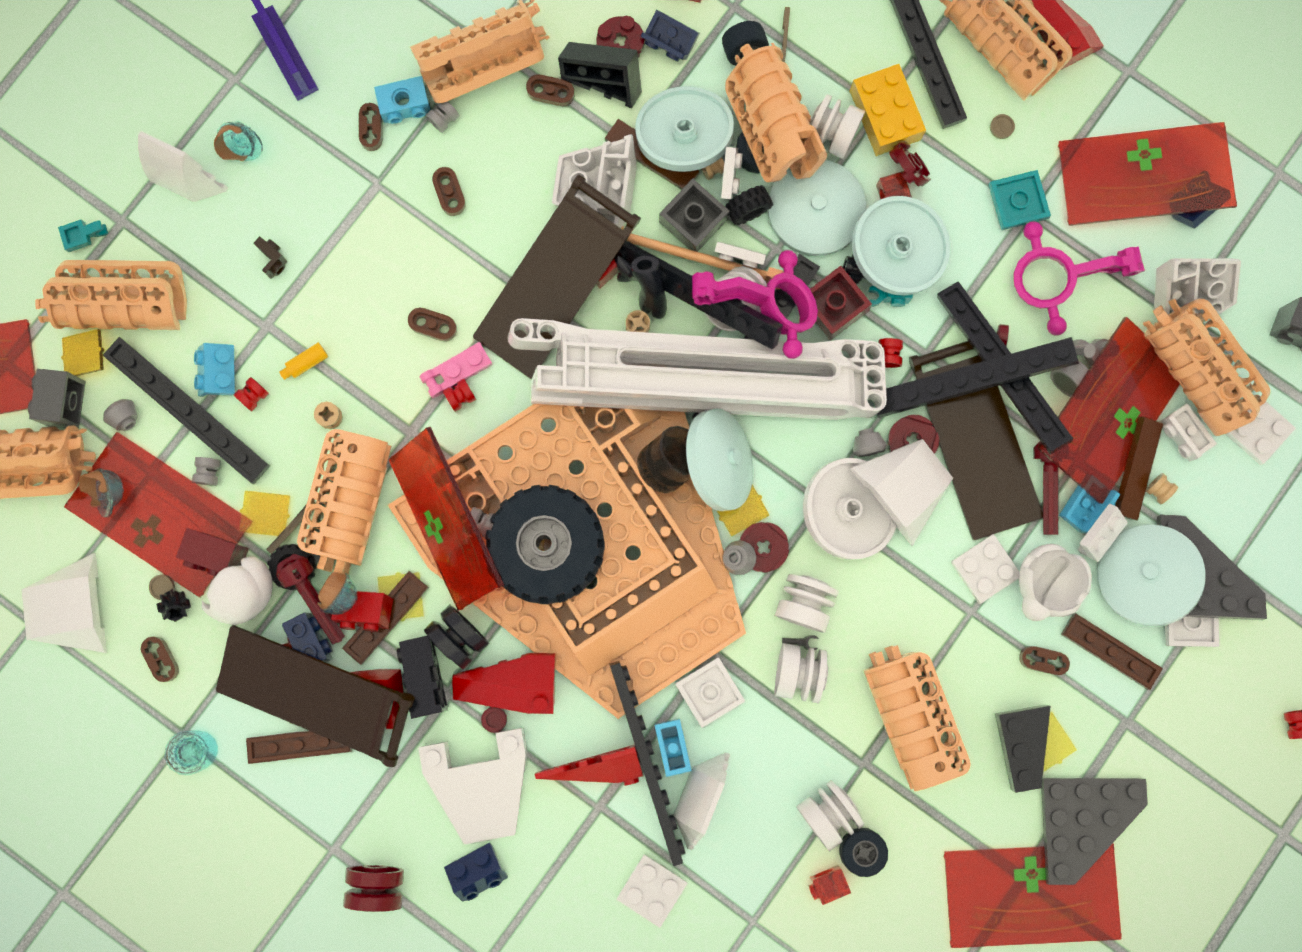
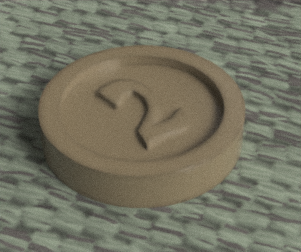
(1002, 126)
(160, 585)

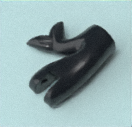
(647, 273)

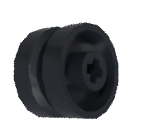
(453, 640)

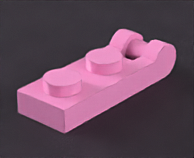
(456, 368)

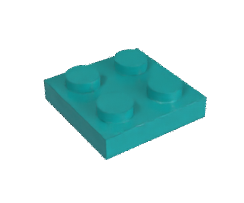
(1019, 199)

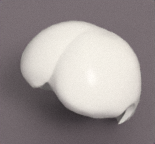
(1053, 582)
(239, 592)

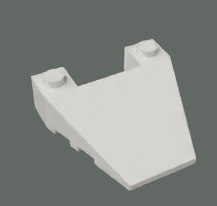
(479, 796)

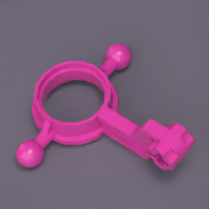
(1127, 261)
(708, 291)

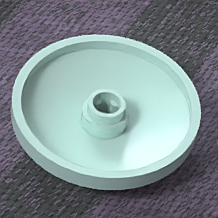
(684, 128)
(817, 212)
(901, 245)
(719, 460)
(1152, 575)

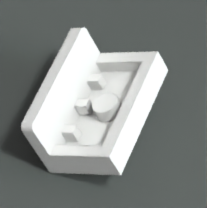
(1188, 433)
(1102, 533)

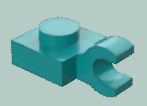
(78, 234)
(894, 300)

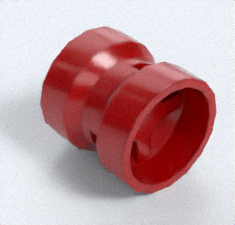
(892, 352)
(251, 394)
(460, 394)
(1294, 719)

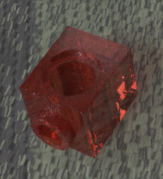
(893, 186)
(829, 885)

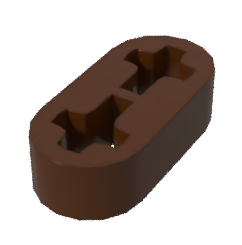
(376, 127)
(1046, 655)
(154, 662)

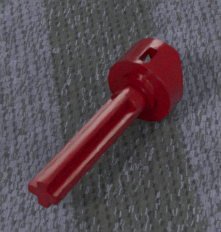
(1050, 493)
(307, 592)

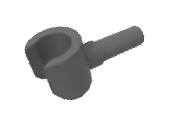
(800, 642)

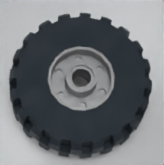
(574, 551)

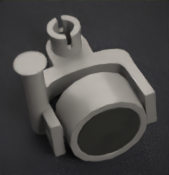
(1069, 378)

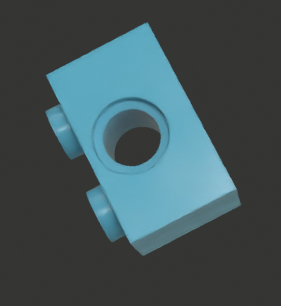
(391, 93)
(672, 747)

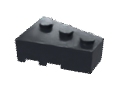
(603, 69)
(422, 676)

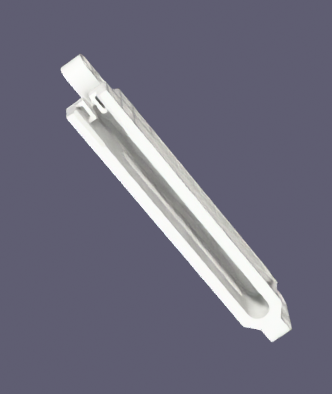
(702, 373)

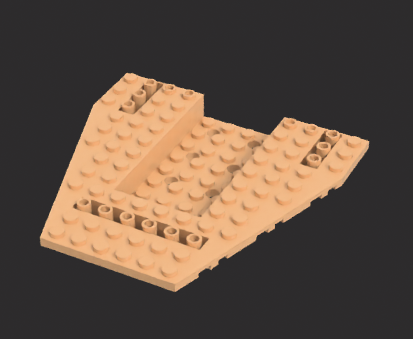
(646, 613)

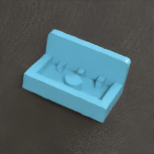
(214, 369)
(1083, 510)

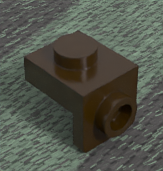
(277, 261)

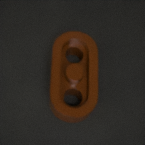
(551, 90)
(448, 192)
(433, 324)

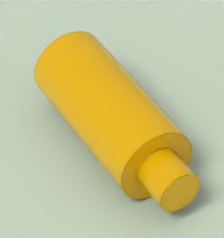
(304, 361)

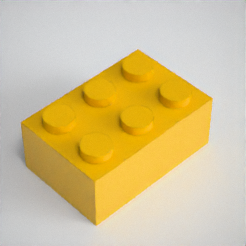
(888, 109)

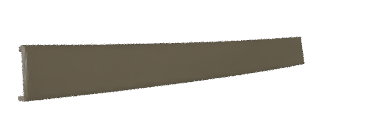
(785, 27)
(287, 531)

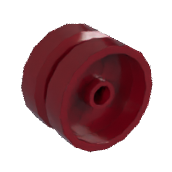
(373, 888)

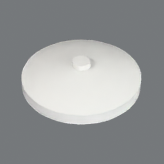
(844, 514)

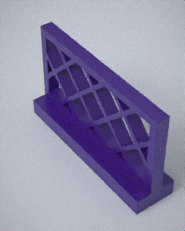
(283, 51)

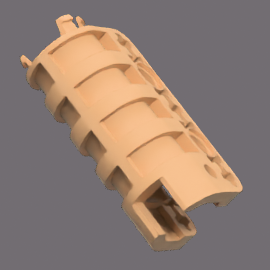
(1009, 41)
(480, 52)
(773, 115)
(114, 300)
(1203, 367)
(42, 456)
(350, 501)
(910, 722)

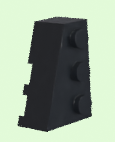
(1024, 745)

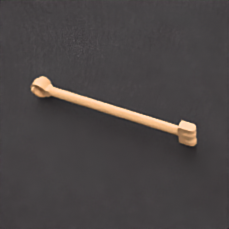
(696, 256)

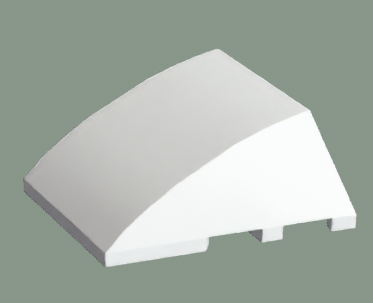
(606, 168)
(176, 170)
(1198, 278)
(907, 485)
(66, 608)
(700, 798)

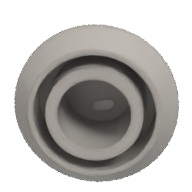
(121, 415)
(868, 443)
(744, 554)

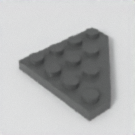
(1227, 588)
(1084, 820)

